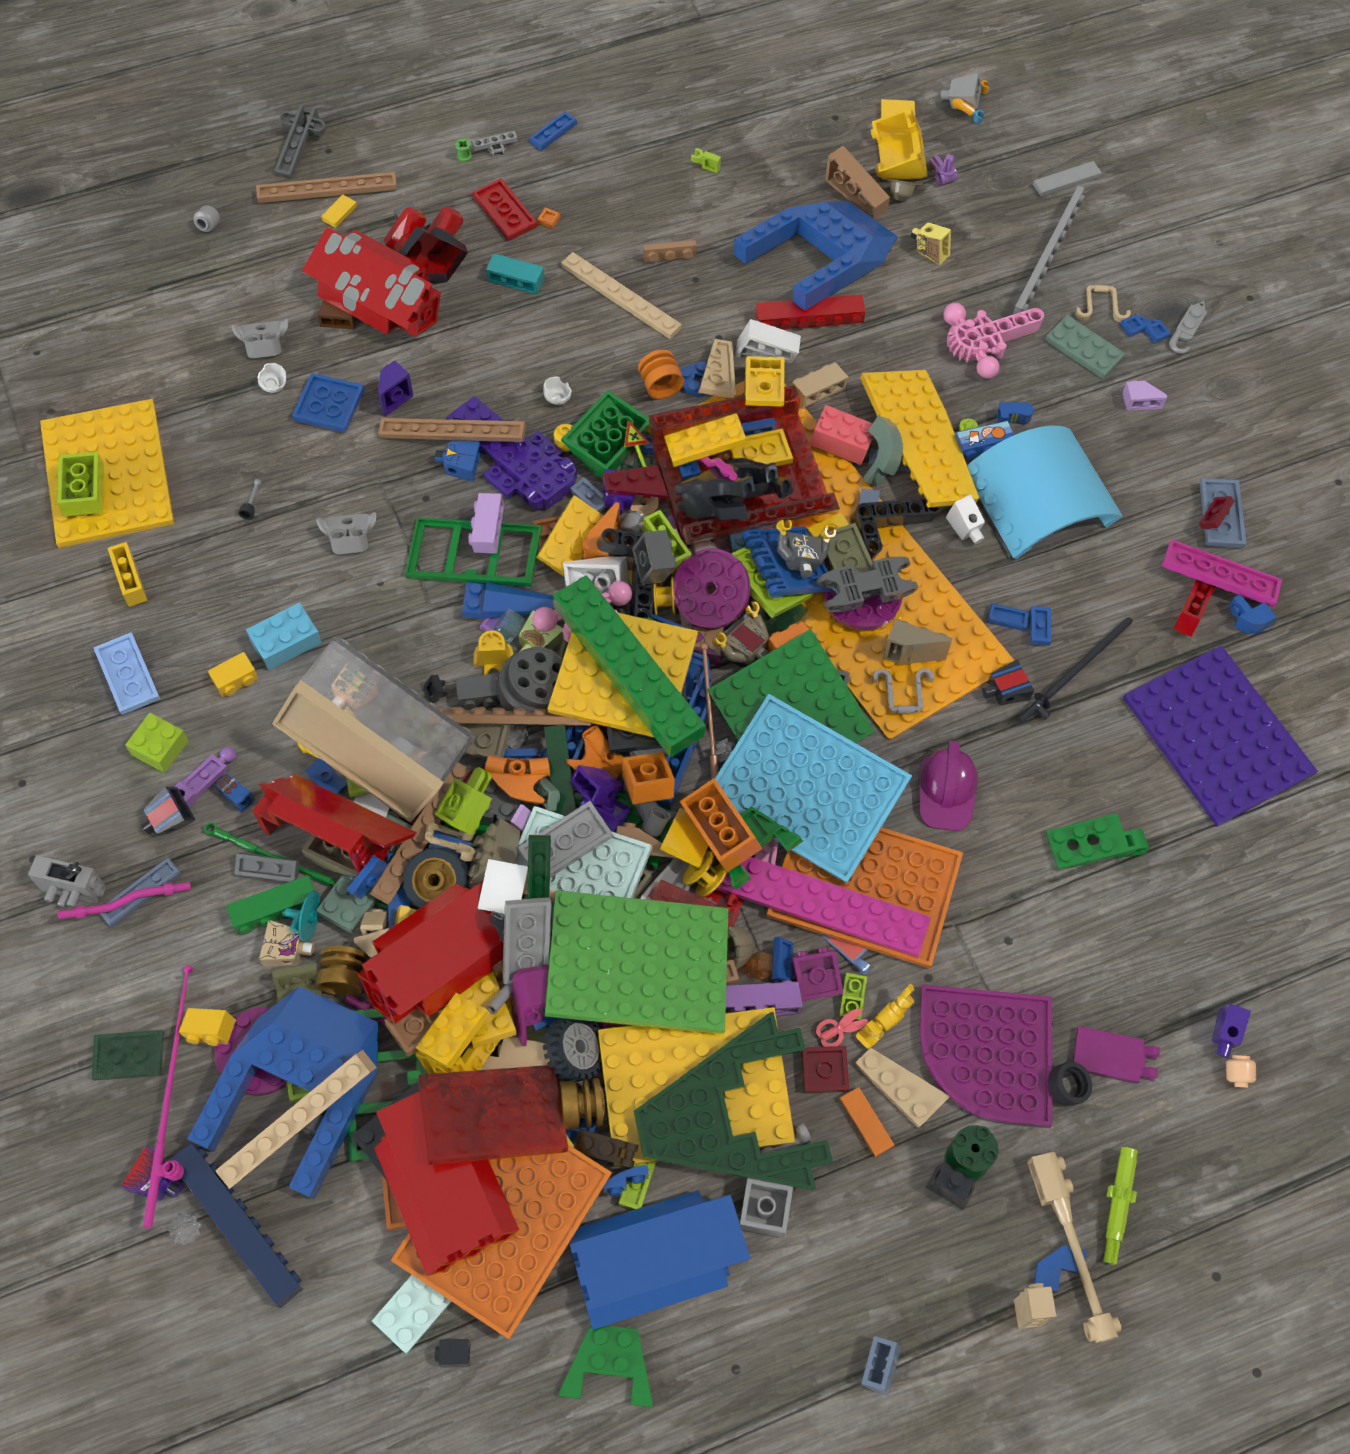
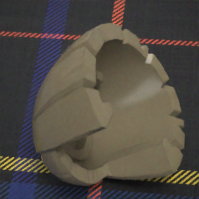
(739, 946)

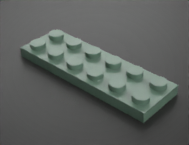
(343, 907)

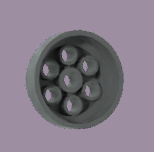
(537, 663)

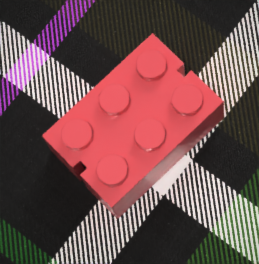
(842, 435)

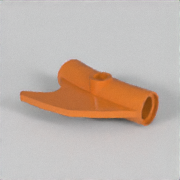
(598, 753)
(518, 776)

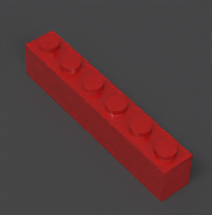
(828, 312)

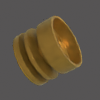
(341, 970)
(581, 1103)

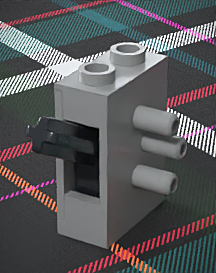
(66, 880)

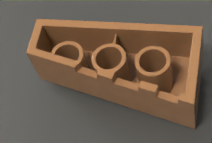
(855, 183)

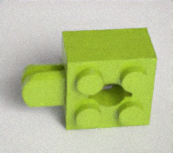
(466, 802)

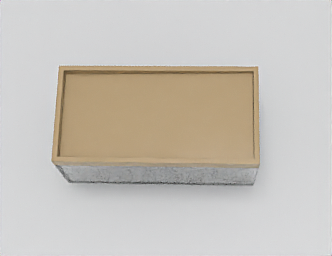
(373, 729)

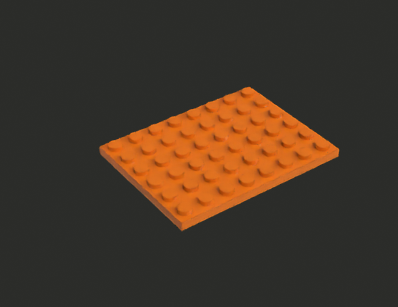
(898, 872)
(549, 1204)

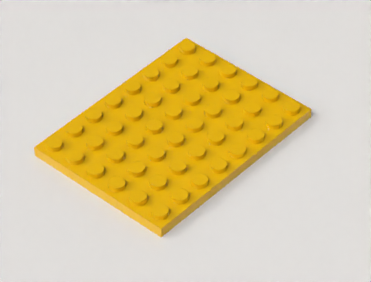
(133, 470)
(648, 1059)

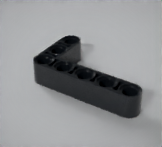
(874, 514)
(617, 547)

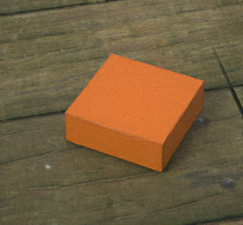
(548, 218)

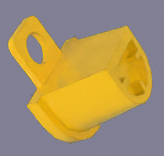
(492, 651)

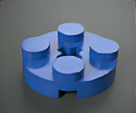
(691, 372)

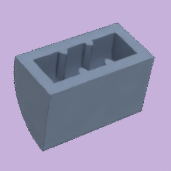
(881, 1365)

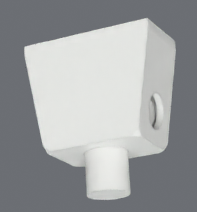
(966, 519)

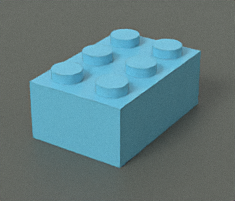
(284, 636)

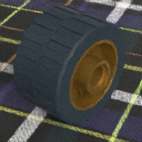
(426, 868)

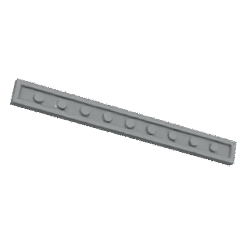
(1052, 247)

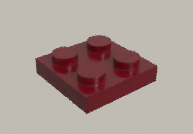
(825, 1069)

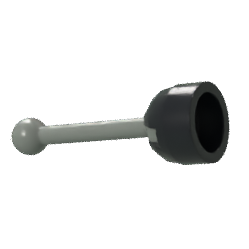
(247, 510)

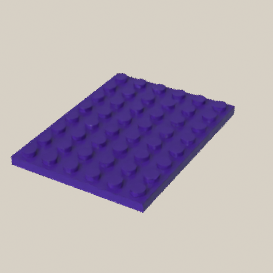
(1219, 735)

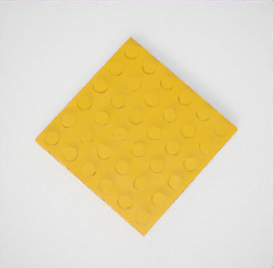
(590, 696)

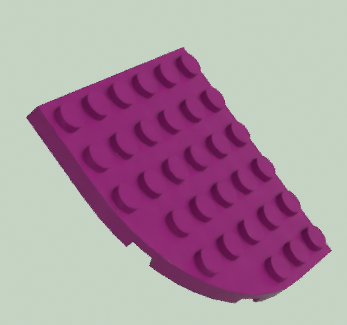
(990, 1051)

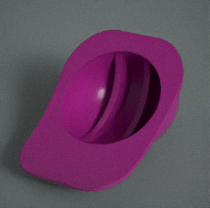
(947, 788)

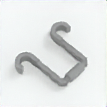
(910, 708)

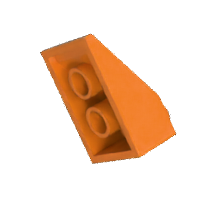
(609, 520)

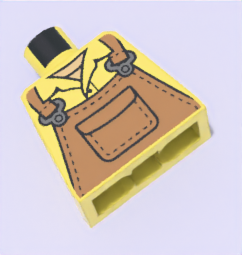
(933, 242)

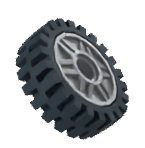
(573, 1049)

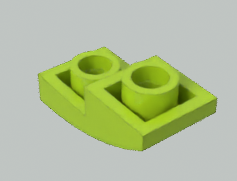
(853, 994)

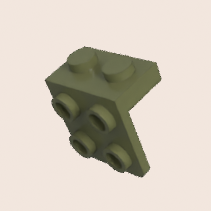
(300, 976)

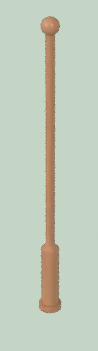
(713, 758)

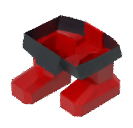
(433, 247)

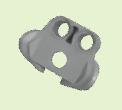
(261, 342)
(348, 537)

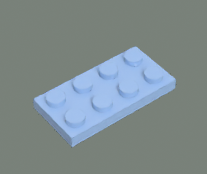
(126, 673)

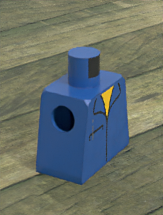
(460, 459)

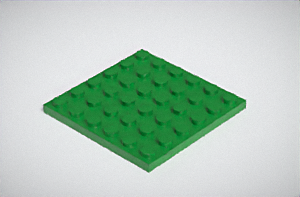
(798, 676)

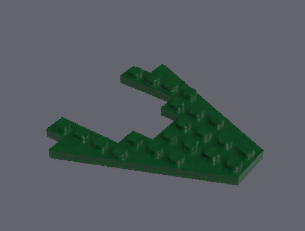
(691, 1121)

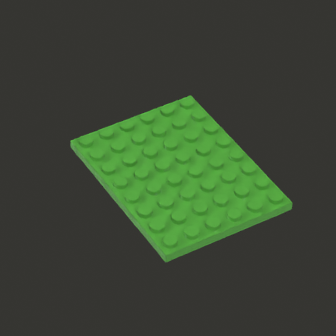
(638, 962)

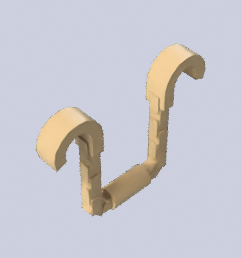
(1105, 289)
(466, 850)

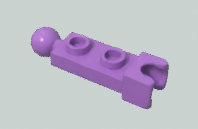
(205, 775)

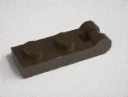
(605, 1148)

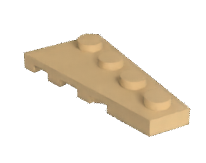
(719, 371)
(904, 1089)

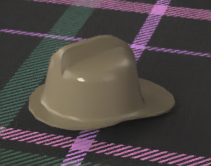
(902, 190)

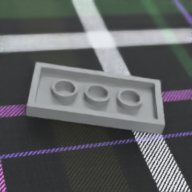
(574, 837)
(525, 935)

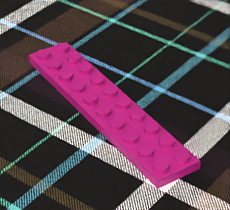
(831, 906)

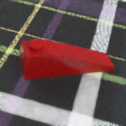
(1193, 608)

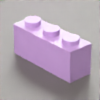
(486, 523)

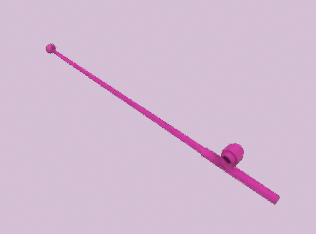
(171, 1169)

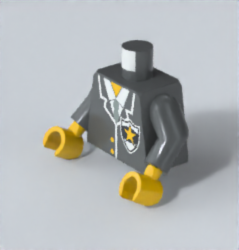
(802, 551)

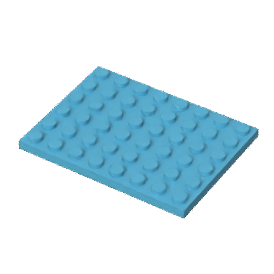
(812, 785)

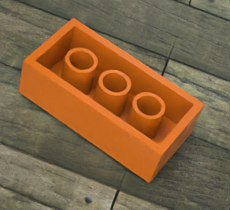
(721, 825)

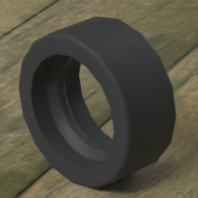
(1057, 1088)

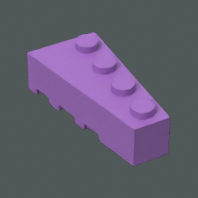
(783, 996)

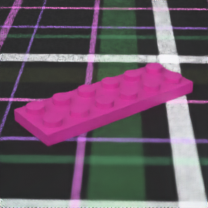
(1222, 573)

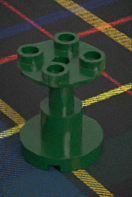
(972, 1151)

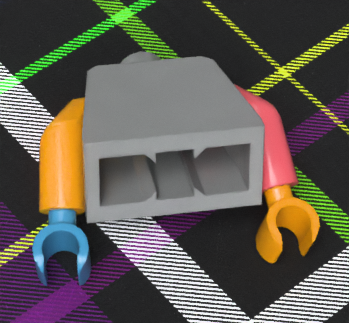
(965, 95)

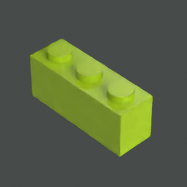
(657, 522)

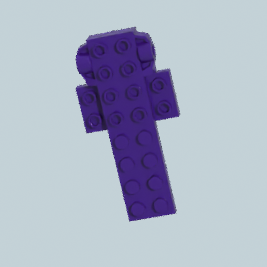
(526, 468)

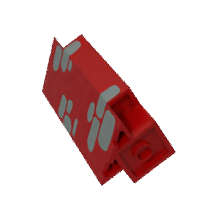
(373, 282)

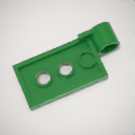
(1111, 838)

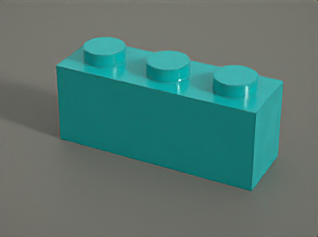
(515, 274)

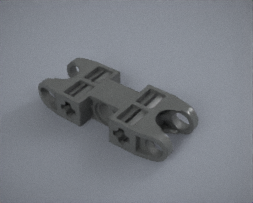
(854, 587)

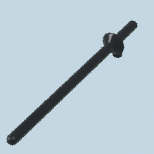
(1042, 700)

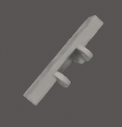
(486, 144)

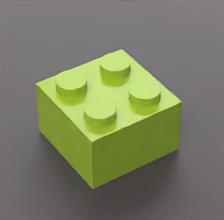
(157, 742)

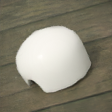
(272, 378)
(556, 391)

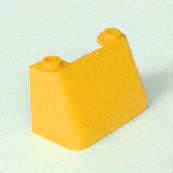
(899, 147)

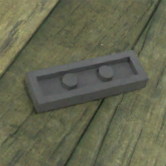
(266, 867)

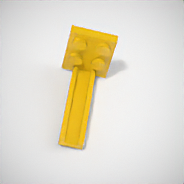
(471, 1060)

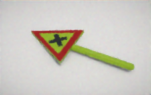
(635, 438)

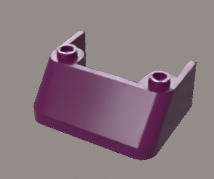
(529, 999)

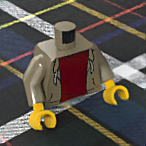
(747, 640)

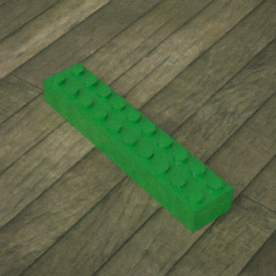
(629, 666)

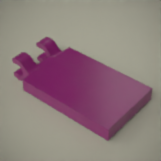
(1114, 1055)

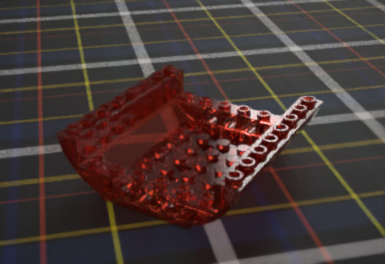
(809, 492)

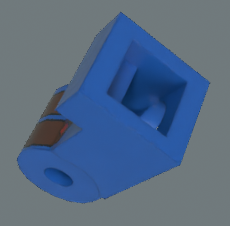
(234, 792)

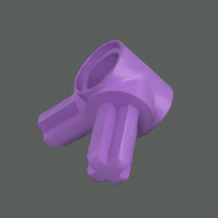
(945, 171)

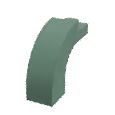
(889, 450)

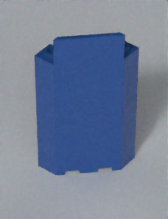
(656, 1256)

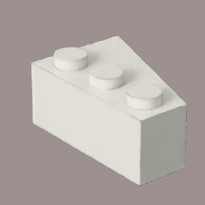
(767, 341)

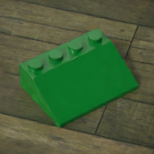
(601, 434)

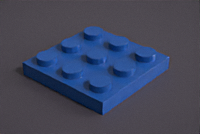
(328, 402)

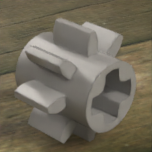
(724, 750)

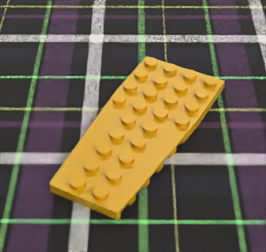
(926, 434)

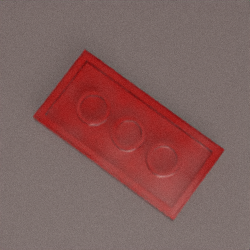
(504, 209)

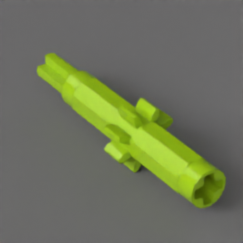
(1121, 1197)

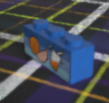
(979, 439)

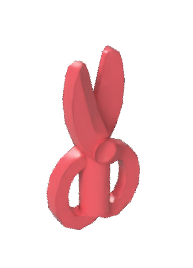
(844, 1025)

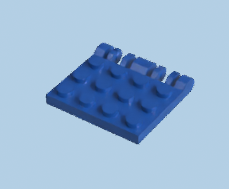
(772, 565)

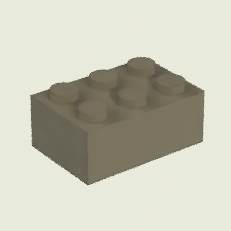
(497, 843)

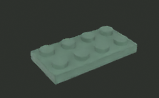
(1085, 347)

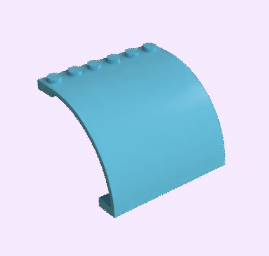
(1039, 486)

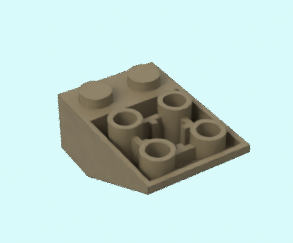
(915, 644)

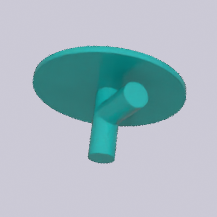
(306, 918)

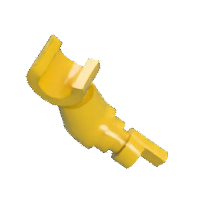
(886, 1018)

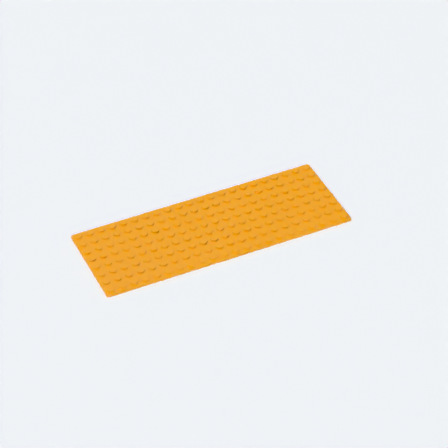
(935, 605)

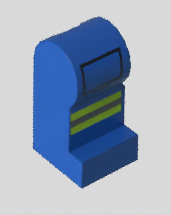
(1015, 412)

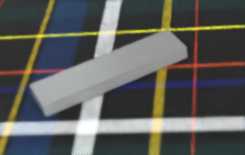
(1067, 178)

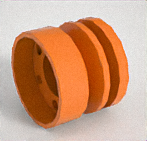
(660, 374)

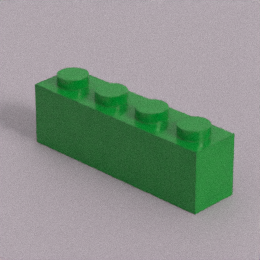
(268, 905)

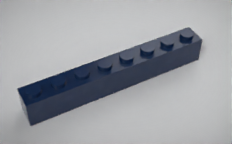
(237, 1227)

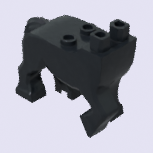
(720, 497)

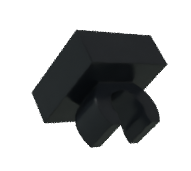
(434, 688)

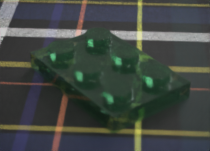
(127, 1055)

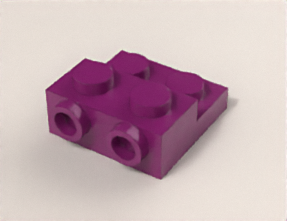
(817, 973)

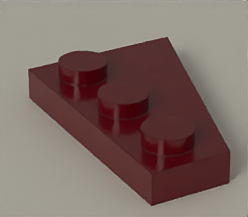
(637, 481)

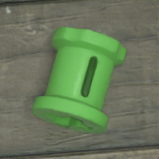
(463, 146)

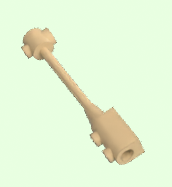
(1055, 1190)

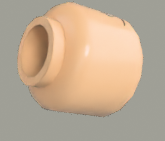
(1241, 1070)

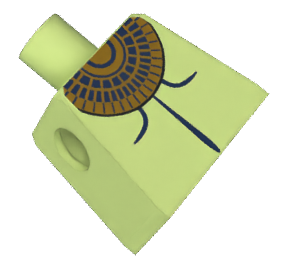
(532, 637)

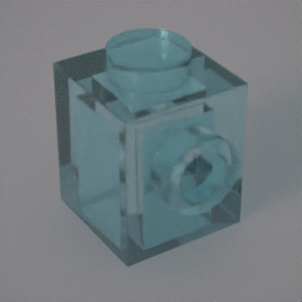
(509, 625)

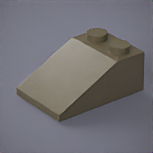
(328, 857)

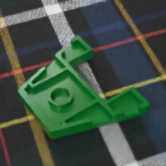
(765, 831)
(610, 1353)

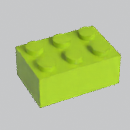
(80, 484)

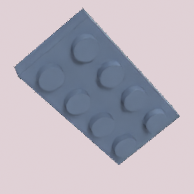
(1232, 530)

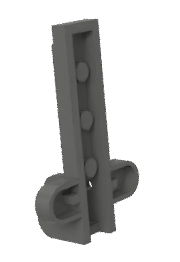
(297, 137)

